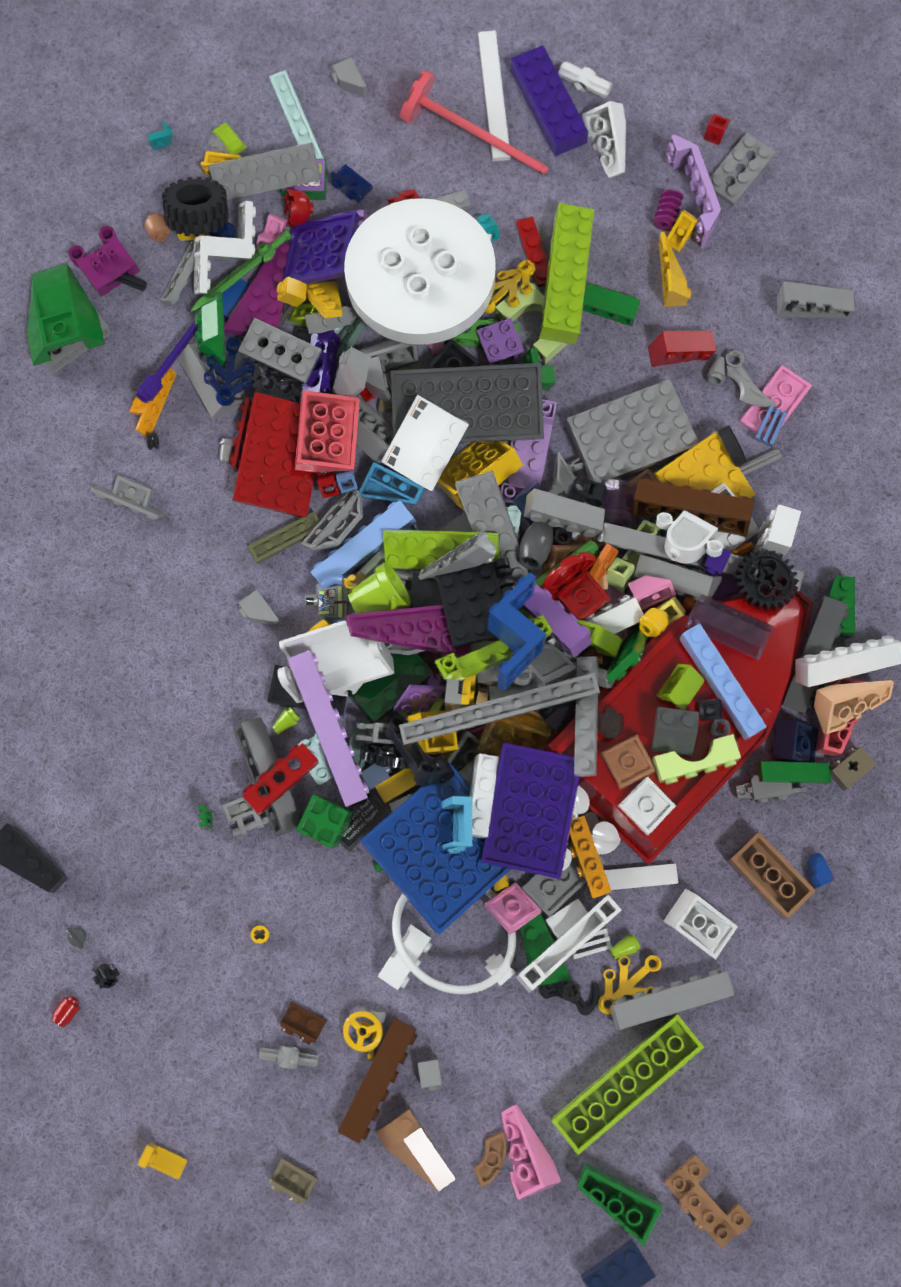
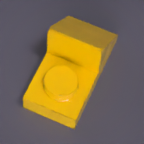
(682, 230)

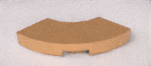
(493, 1159)

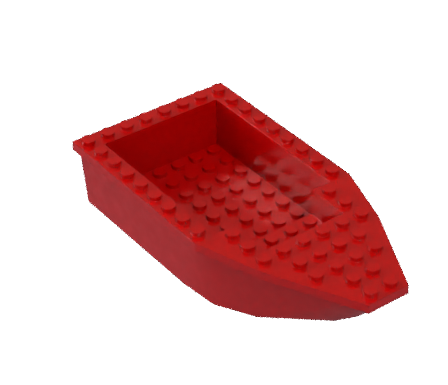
(636, 698)

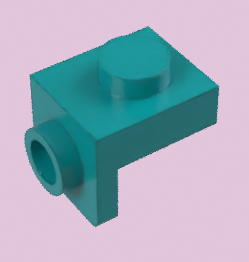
(162, 138)
(489, 225)

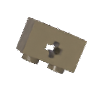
(862, 764)

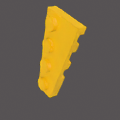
(325, 298)

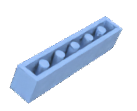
(365, 544)
(722, 682)

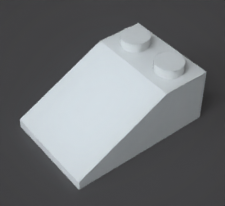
(700, 923)

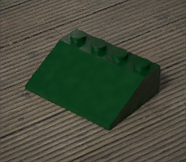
(380, 695)

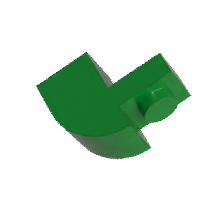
(547, 372)

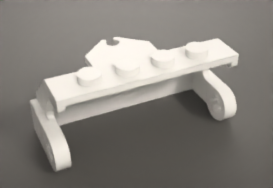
(342, 659)

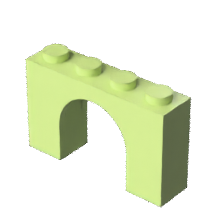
(532, 302)

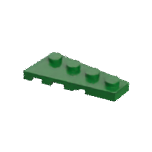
(536, 941)

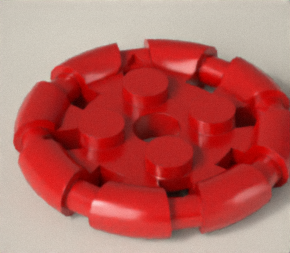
(567, 571)

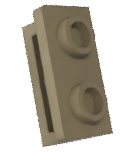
(292, 1181)

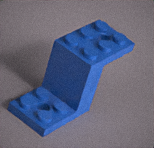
(516, 631)

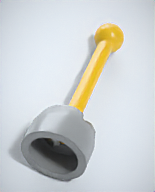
(381, 1015)

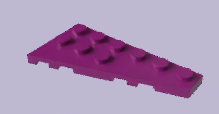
(411, 627)

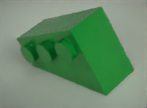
(843, 590)

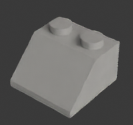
(378, 380)

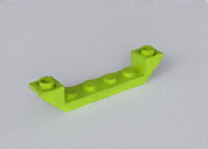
(603, 640)
(482, 658)

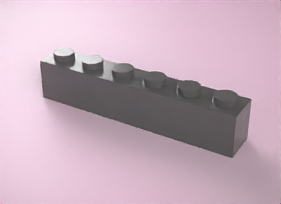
(819, 638)
(260, 757)

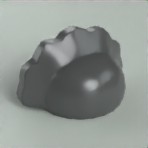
(76, 936)

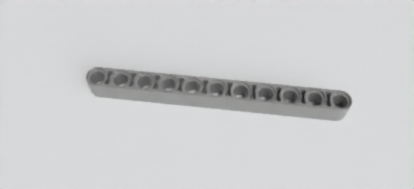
(654, 546)

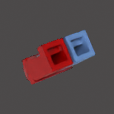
(328, 479)

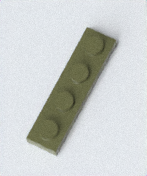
(283, 538)

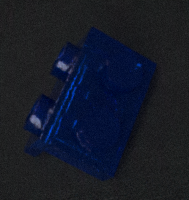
(351, 183)

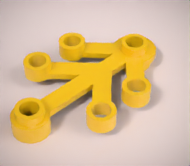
(524, 271)
(626, 987)

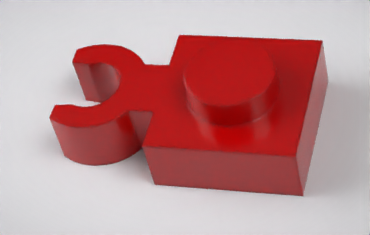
(406, 195)

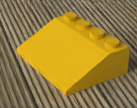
(476, 460)

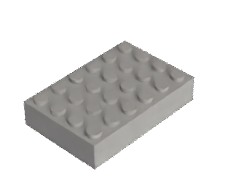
(632, 433)

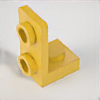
(162, 1160)

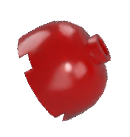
(297, 207)

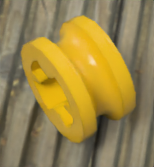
(259, 928)

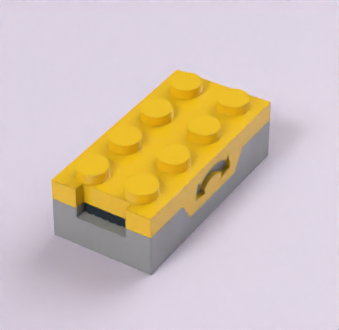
(460, 693)

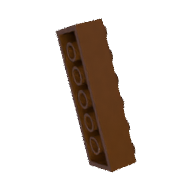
(721, 510)

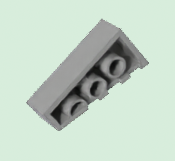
(814, 301)

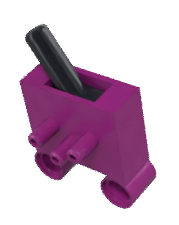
(107, 265)

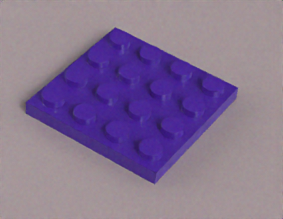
(320, 248)

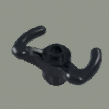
(570, 992)

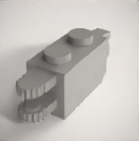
(764, 791)

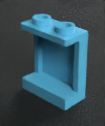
(462, 823)

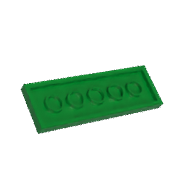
(628, 654)

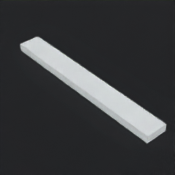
(493, 91)

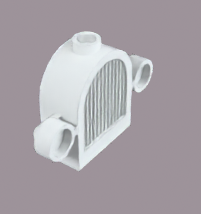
(688, 537)

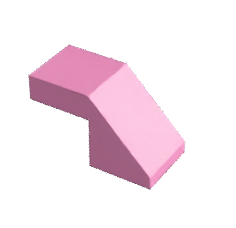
(274, 228)

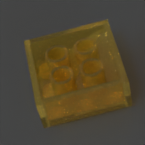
(520, 730)

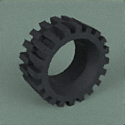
(195, 206)

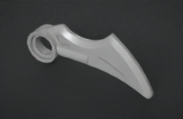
(749, 392)

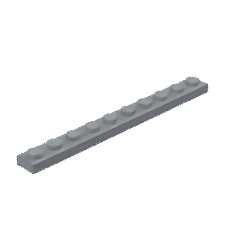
(499, 708)

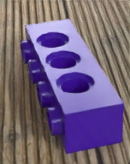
(323, 372)

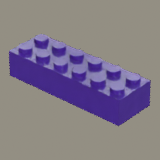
(549, 100)

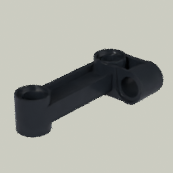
(592, 493)
(425, 770)

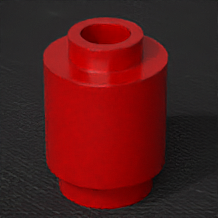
(65, 1011)

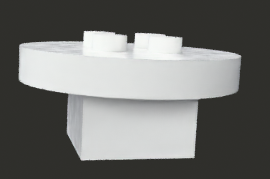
(420, 271)

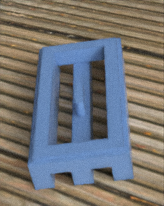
(776, 413)

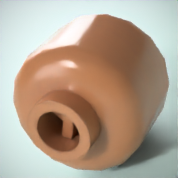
(157, 228)

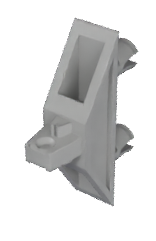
(564, 476)

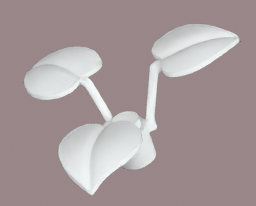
(603, 833)

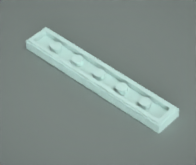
(293, 111)

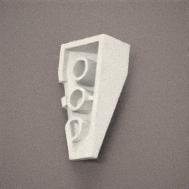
(608, 130)

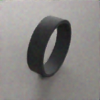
(732, 446)

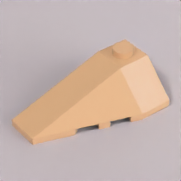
(843, 702)

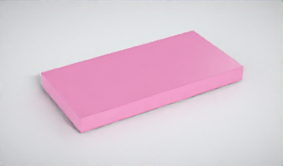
(785, 390)

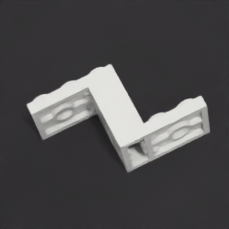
(224, 248)

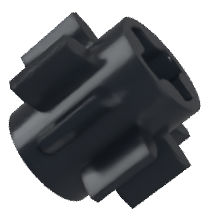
(106, 976)

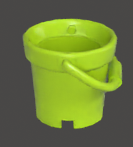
(380, 592)

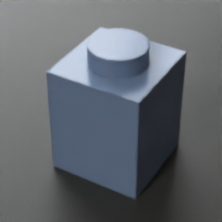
(375, 775)

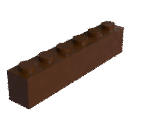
(376, 1081)

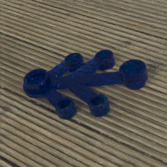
(229, 376)

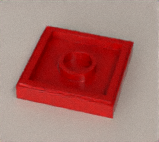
(583, 596)

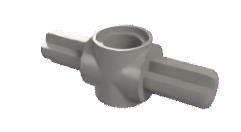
(288, 1057)

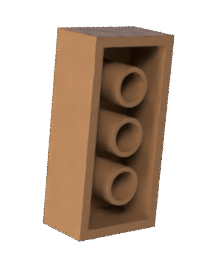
(771, 876)

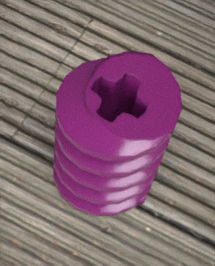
(667, 209)

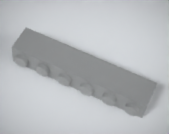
(671, 1000)

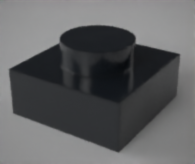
(711, 710)

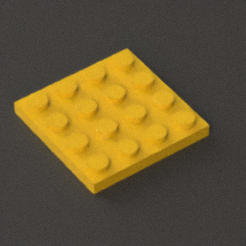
(706, 468)

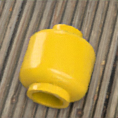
(653, 622)

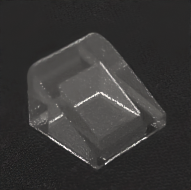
(216, 145)

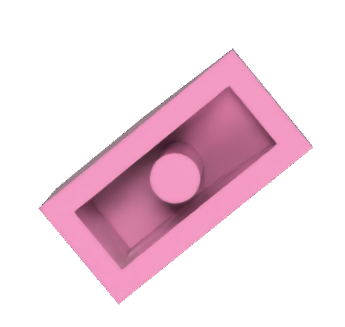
(651, 590)

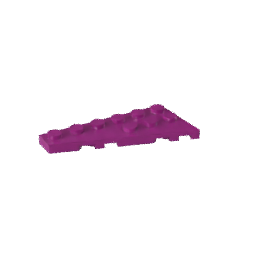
(261, 297)

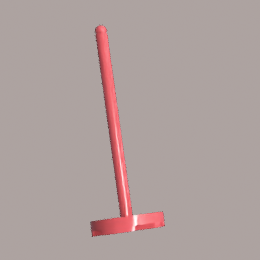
(419, 97)

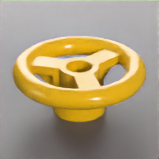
(351, 1020)

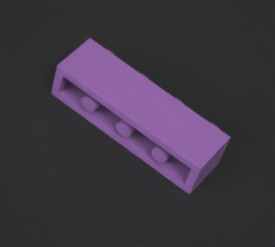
(564, 626)

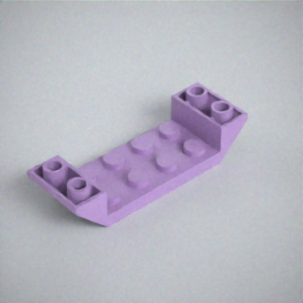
(687, 154)
(532, 455)

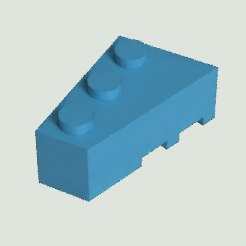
(390, 487)

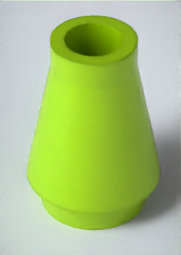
(286, 720)
(625, 947)

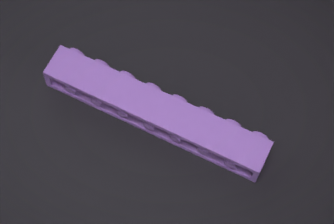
(327, 727)

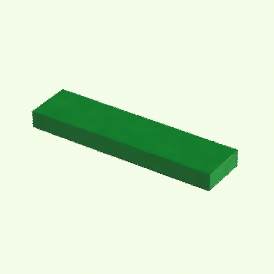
(794, 772)

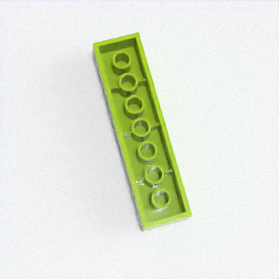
(566, 274)
(627, 1083)

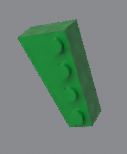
(622, 1202)

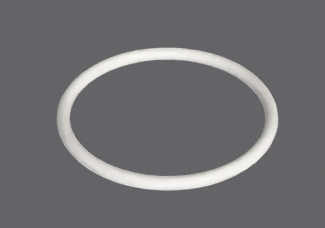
(453, 989)

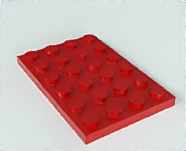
(268, 459)

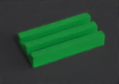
(207, 823)

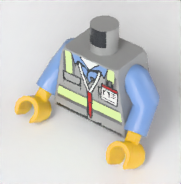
(332, 597)

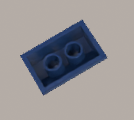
(620, 1269)

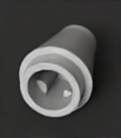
(717, 371)

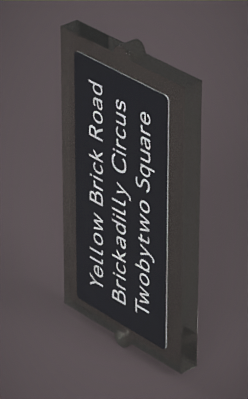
(365, 818)

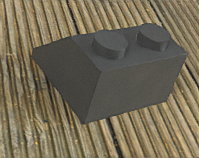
(674, 731)

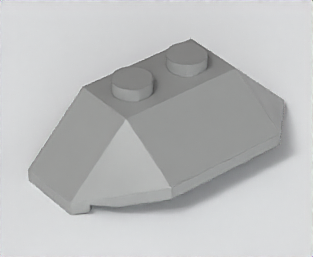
(336, 523)

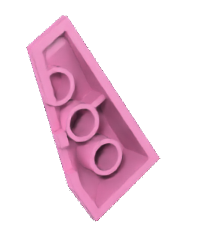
(531, 1162)

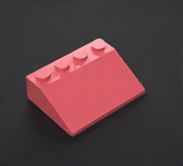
(327, 432)

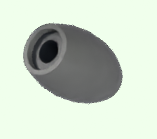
(536, 545)

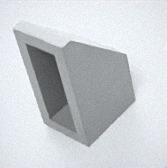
(348, 77)
(257, 610)

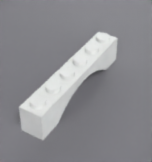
(568, 943)

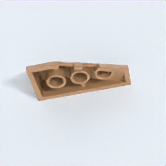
(413, 1147)

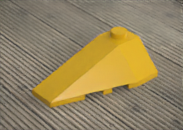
(673, 280)

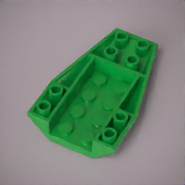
(60, 314)

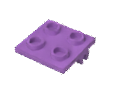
(500, 341)
(420, 697)

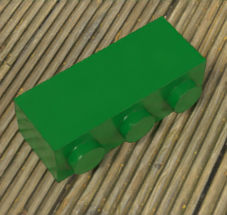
(610, 304)

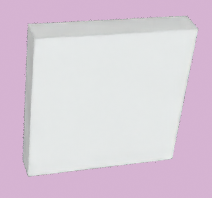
(647, 806)
(567, 918)

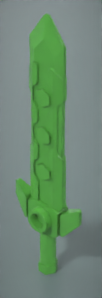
(264, 252)

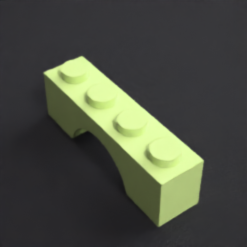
(623, 570)
(671, 766)

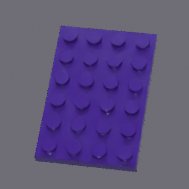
(531, 811)

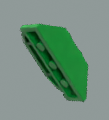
(211, 328)

